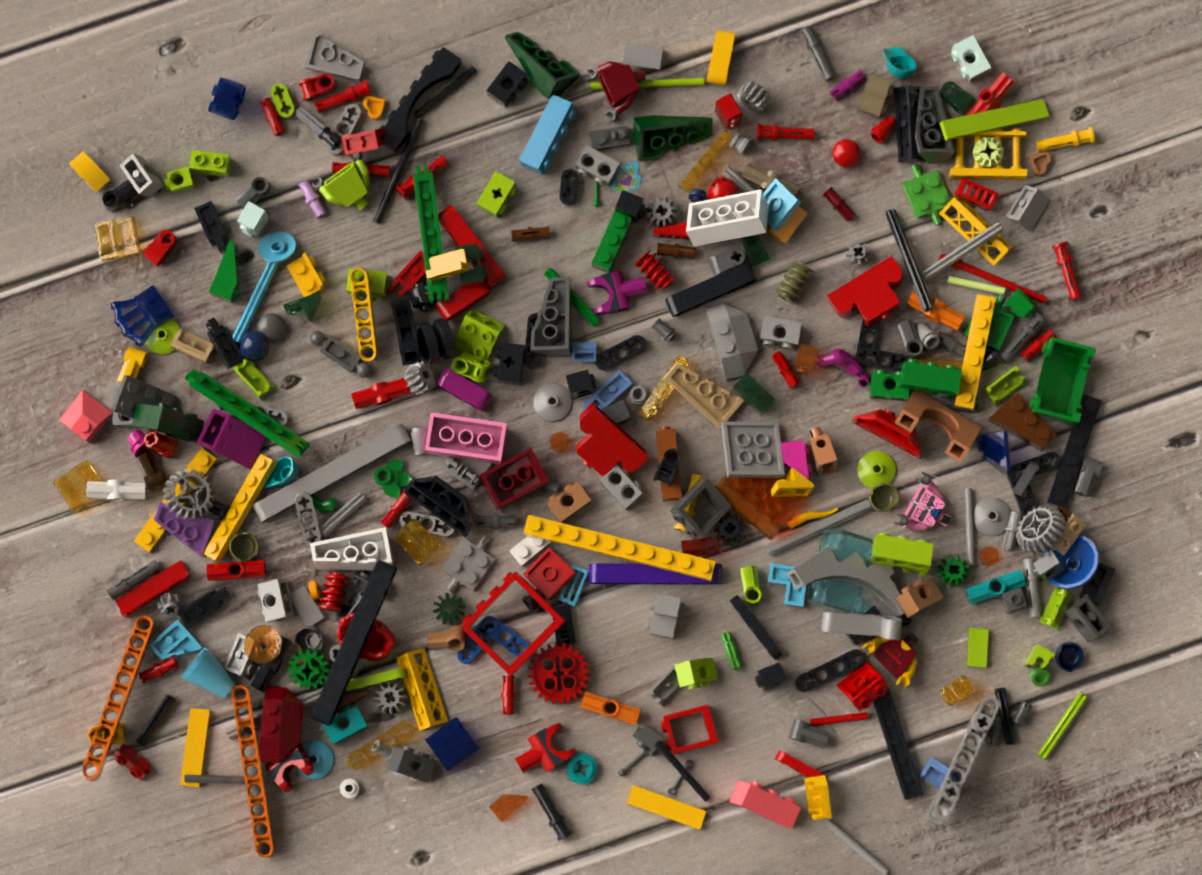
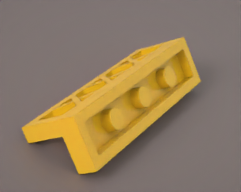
(976, 222)
(418, 690)

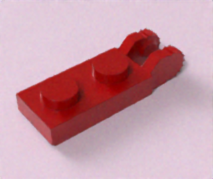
(410, 275)

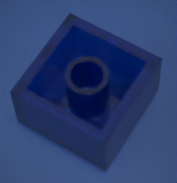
(452, 744)

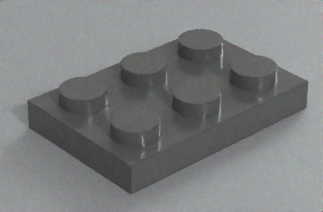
(138, 392)

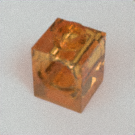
(805, 359)

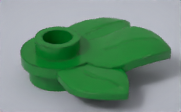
(395, 478)

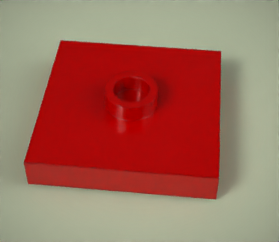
(549, 574)

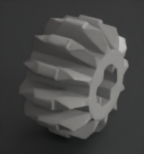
(754, 96)
(656, 217)
(420, 378)
(396, 695)

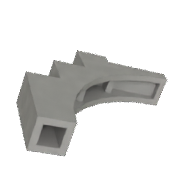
(851, 569)

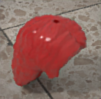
(379, 642)

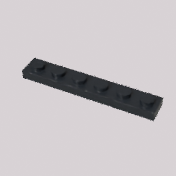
(1074, 452)
(897, 746)

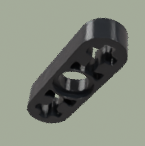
(635, 350)
(528, 354)

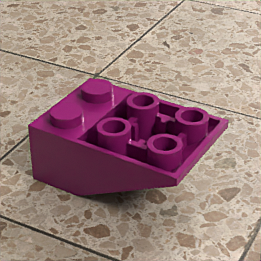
(231, 439)

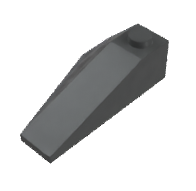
(928, 131)
(554, 323)

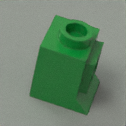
(1020, 304)

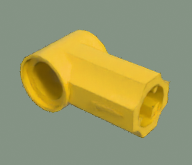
(133, 362)

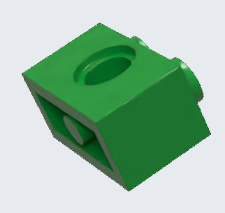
(878, 388)

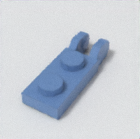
(610, 390)

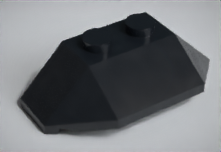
(442, 501)

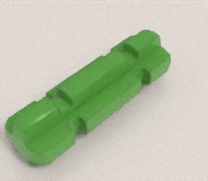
(731, 650)

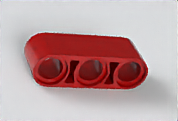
(462, 300)

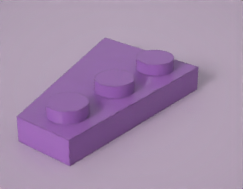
(191, 533)

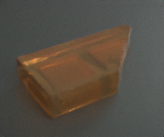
(506, 805)

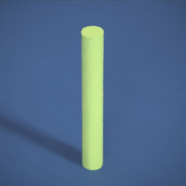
(976, 285)

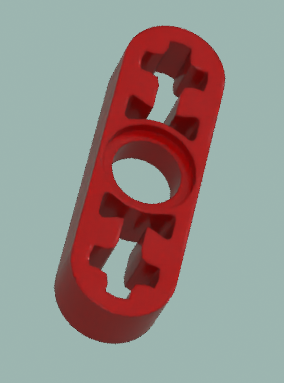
(797, 765)

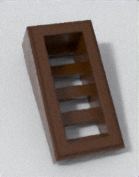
(351, 698)

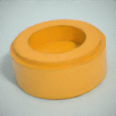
(314, 590)

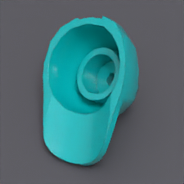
(899, 63)
(283, 473)

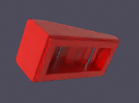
(979, 188)
(675, 231)

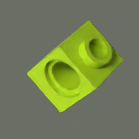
(188, 183)

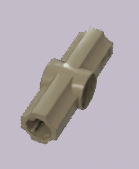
(764, 178)

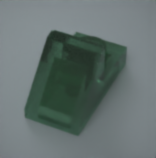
(754, 249)
(309, 303)

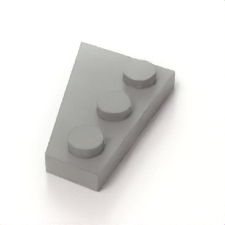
(331, 59)

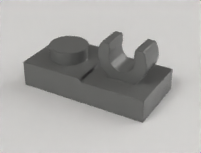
(610, 138)

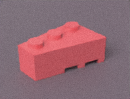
(765, 803)

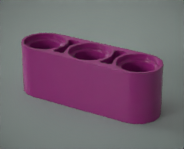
(464, 389)

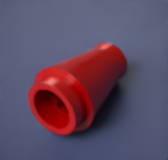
(882, 130)

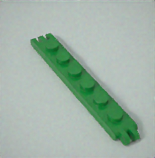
(429, 228)
(247, 412)

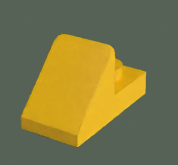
(793, 485)

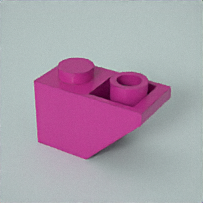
(795, 456)

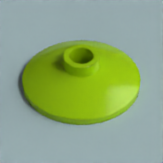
(163, 345)
(869, 476)

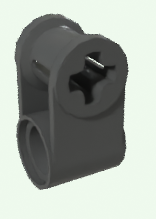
(724, 261)

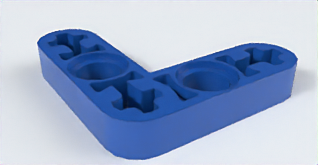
(494, 633)

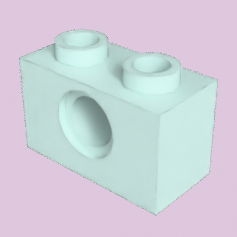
(971, 48)
(252, 220)

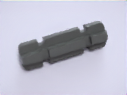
(946, 401)

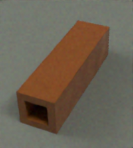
(667, 440)

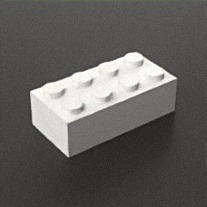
(727, 218)

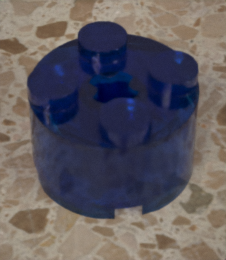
(227, 98)

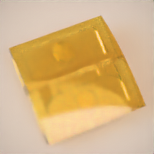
(117, 238)
(73, 486)

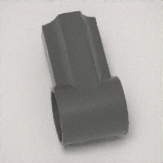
(252, 194)
(910, 338)
(1089, 471)
(804, 733)

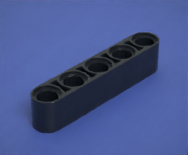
(710, 289)

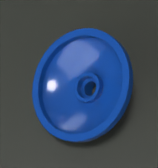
(1085, 555)

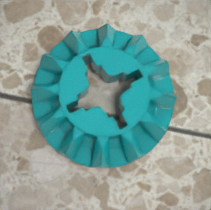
(572, 766)

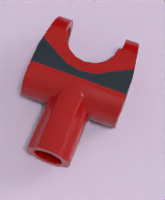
(543, 752)
(281, 771)

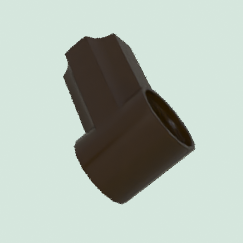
(152, 474)

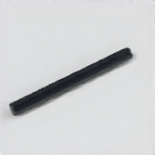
(909, 260)

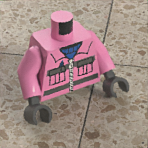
(924, 508)

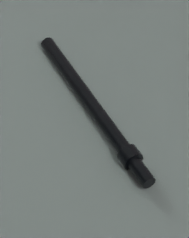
(412, 137)

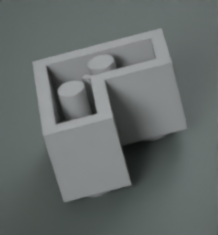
(665, 616)

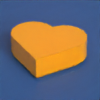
(374, 106)

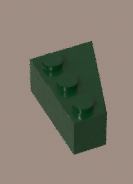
(168, 421)

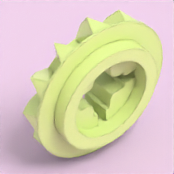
(983, 158)

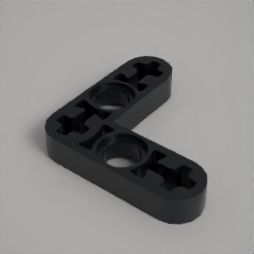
(869, 348)
(1012, 479)

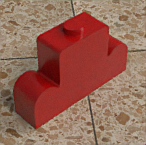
(869, 293)
(607, 443)

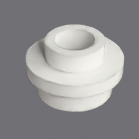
(353, 793)

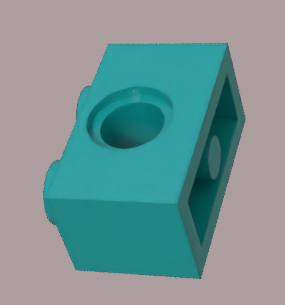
(356, 724)

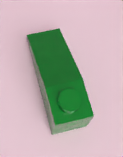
(226, 281)

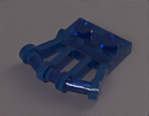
(152, 307)

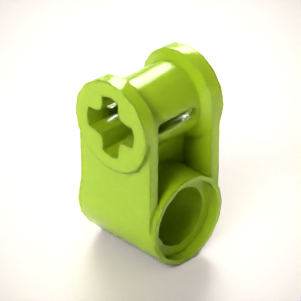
(474, 369)

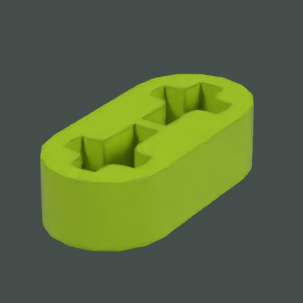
(278, 103)

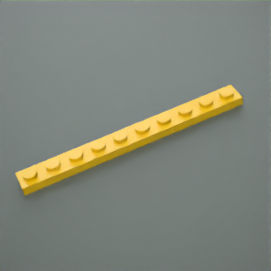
(619, 548)

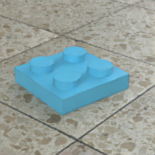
(781, 204)

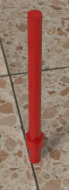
(995, 279)

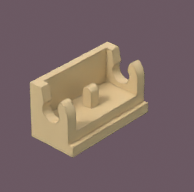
(192, 345)

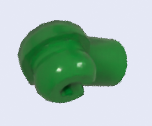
(324, 506)

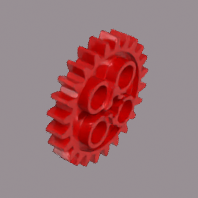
(540, 674)

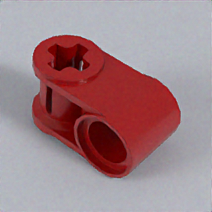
(315, 87)
(159, 249)

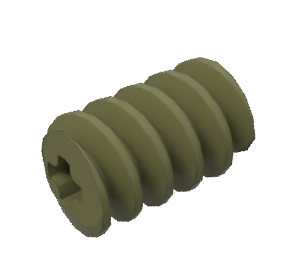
(793, 282)

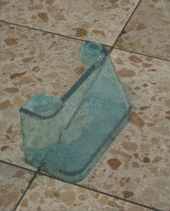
(839, 594)

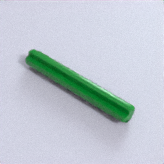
(577, 302)

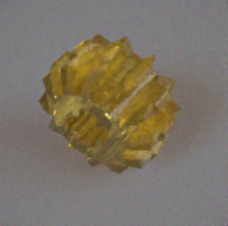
(956, 690)

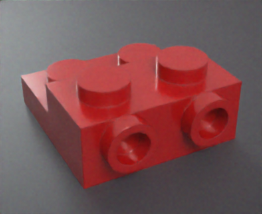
(863, 686)

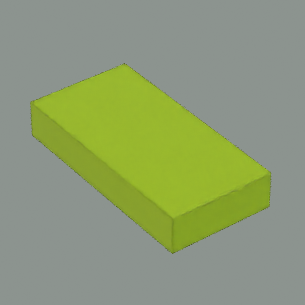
(977, 647)

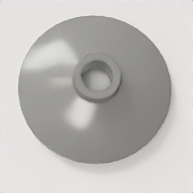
(559, 409)
(989, 526)

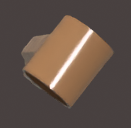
(453, 639)

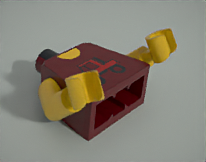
(896, 656)

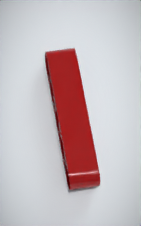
(462, 236)

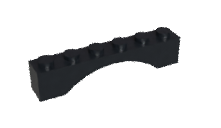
(442, 68)

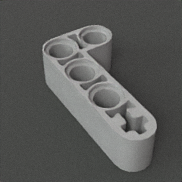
(862, 624)

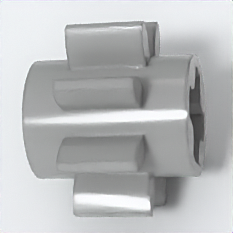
(856, 248)
(169, 604)

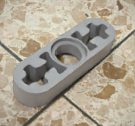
(355, 119)
(309, 504)
(440, 532)

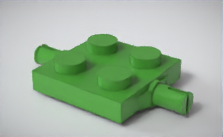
(926, 194)

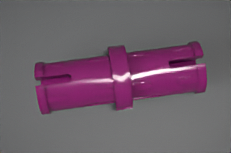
(848, 84)

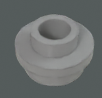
(642, 390)

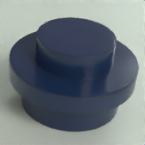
(697, 195)

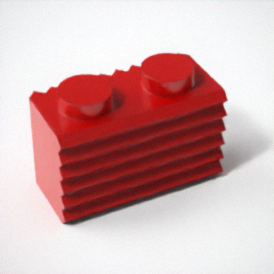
(728, 111)

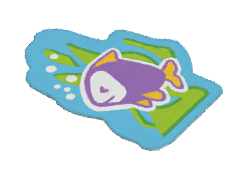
(627, 178)

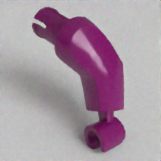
(845, 360)

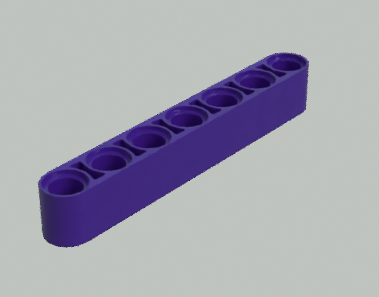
(642, 574)

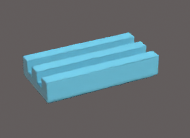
(567, 600)

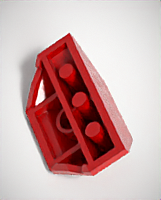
(883, 426)

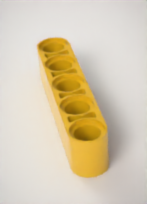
(366, 304)

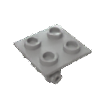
(465, 470)

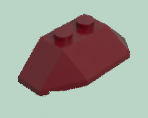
(280, 724)

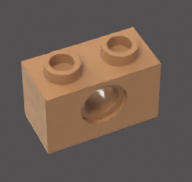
(562, 512)
(919, 597)

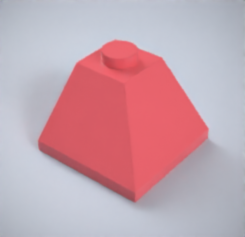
(86, 416)

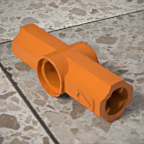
(939, 313)
(623, 712)

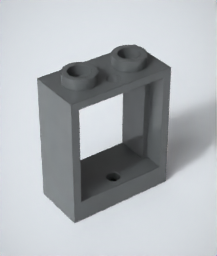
(713, 496)

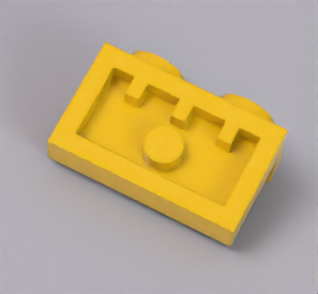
(306, 276)

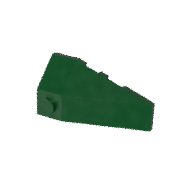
(544, 71)
(661, 134)

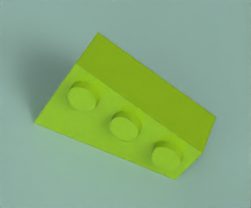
(902, 553)

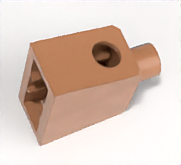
(822, 452)

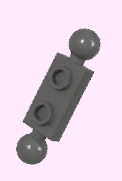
(340, 354)

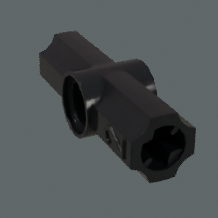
(266, 670)

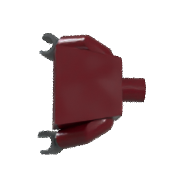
(618, 85)

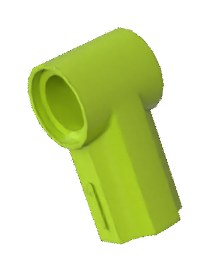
(750, 584)

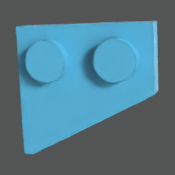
(174, 642)

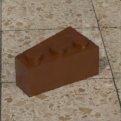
(1021, 422)

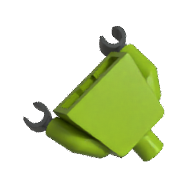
(347, 185)

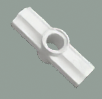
(115, 490)

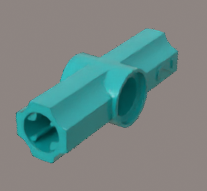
(1007, 583)

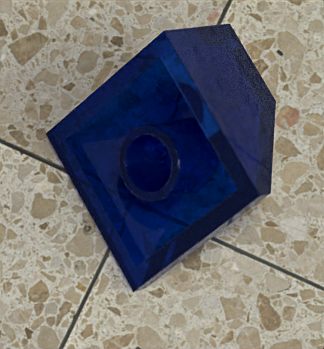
(995, 450)

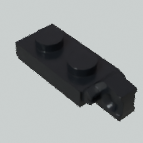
(212, 225)
(224, 344)
(203, 606)

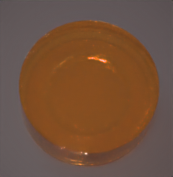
(559, 442)
(989, 556)

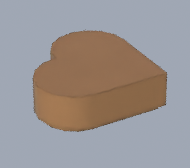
(1039, 163)

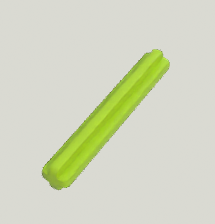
(1062, 726)

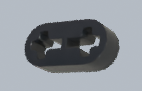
(573, 188)

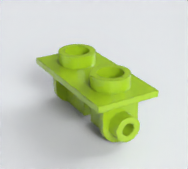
(1055, 608)

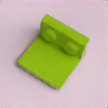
(478, 334)

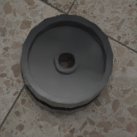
(436, 341)

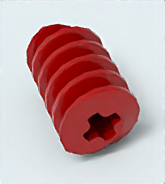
(655, 271)
(334, 591)

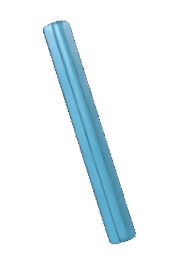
(255, 300)

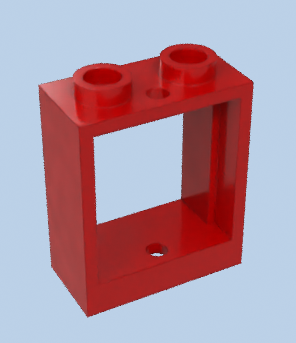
(708, 724)

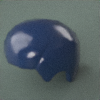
(254, 346)
(1069, 656)

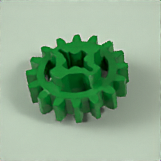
(317, 668)

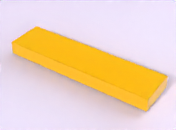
(195, 744)
(666, 807)

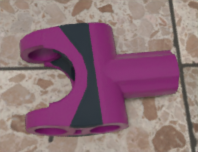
(618, 291)

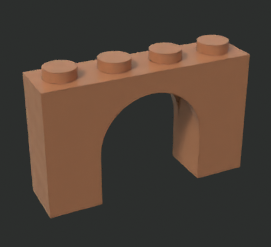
(924, 408)

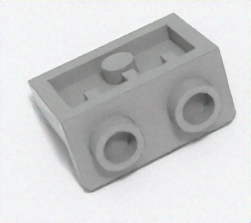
(238, 661)

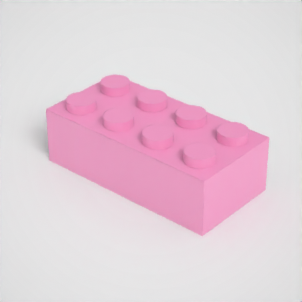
(466, 438)

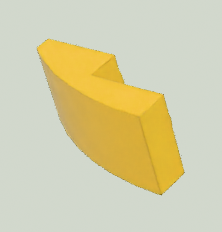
(89, 171)

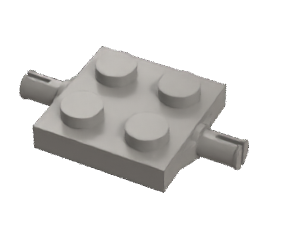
(468, 564)

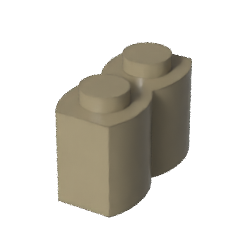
(874, 96)

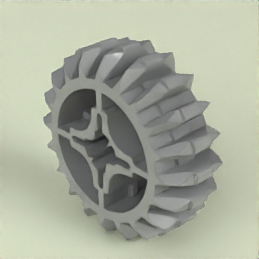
(183, 479)
(1040, 529)

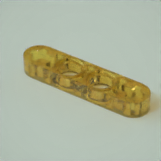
(705, 161)
(660, 392)
(381, 738)

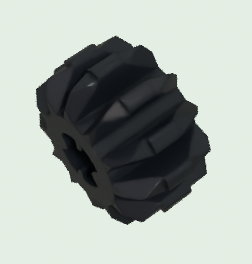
(735, 534)

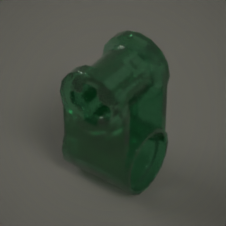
(958, 99)

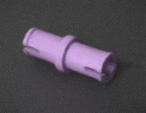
(312, 199)

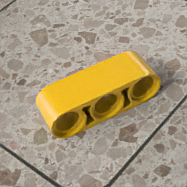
(721, 57)

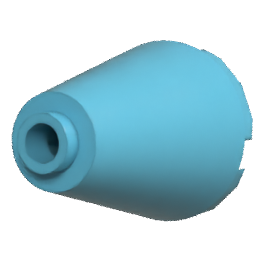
(209, 674)

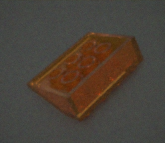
(755, 503)

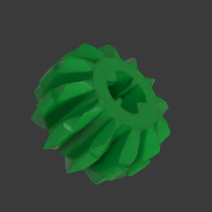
(953, 563)

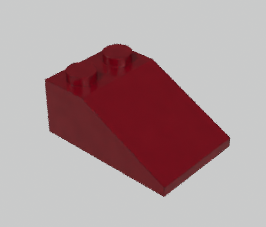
(513, 478)

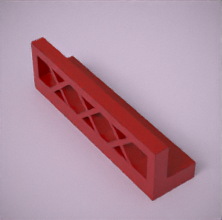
(153, 589)

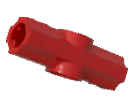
(992, 97)
(380, 393)
(223, 571)

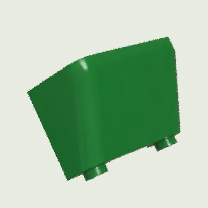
(1062, 380)

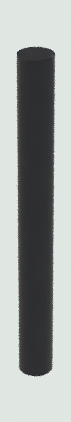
(445, 92)
(682, 770)

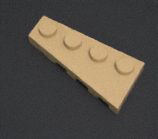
(704, 395)

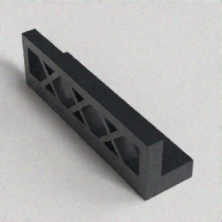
(906, 123)

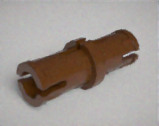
(530, 234)
(676, 251)

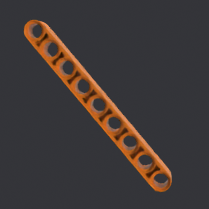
(118, 707)
(252, 780)

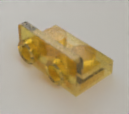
(417, 541)

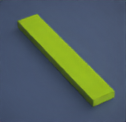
(994, 119)

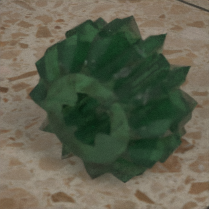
(453, 603)

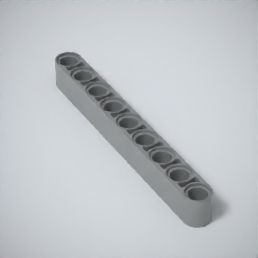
(333, 472)

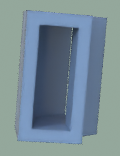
(583, 351)

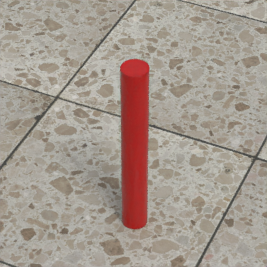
(839, 719)

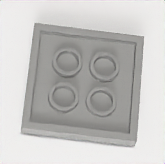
(752, 450)

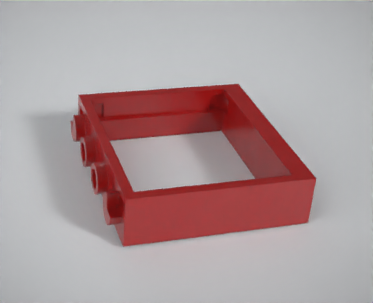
(495, 593)

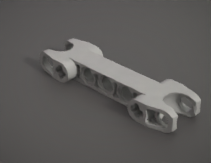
(976, 730)

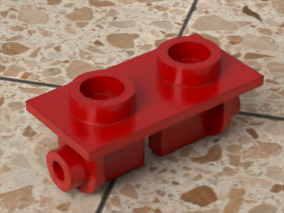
(125, 757)

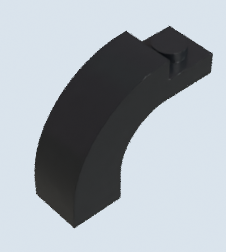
(406, 329)

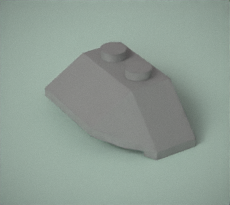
(732, 339)

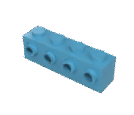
(548, 134)

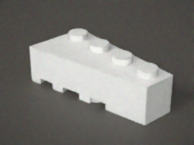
(353, 551)

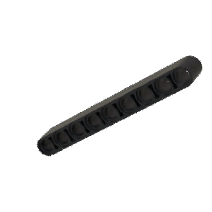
(354, 642)

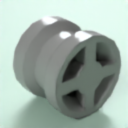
(739, 143)

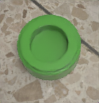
(1040, 676)

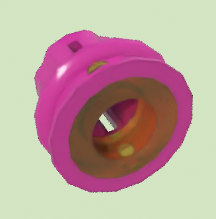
(138, 444)

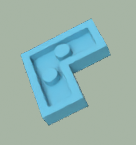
(778, 575)

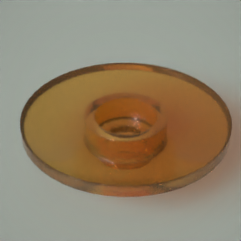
(255, 640)

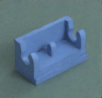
(935, 772)

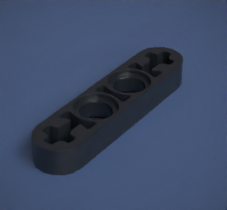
(755, 627)
(828, 668)

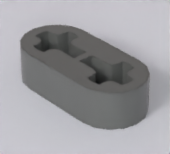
(1025, 478)

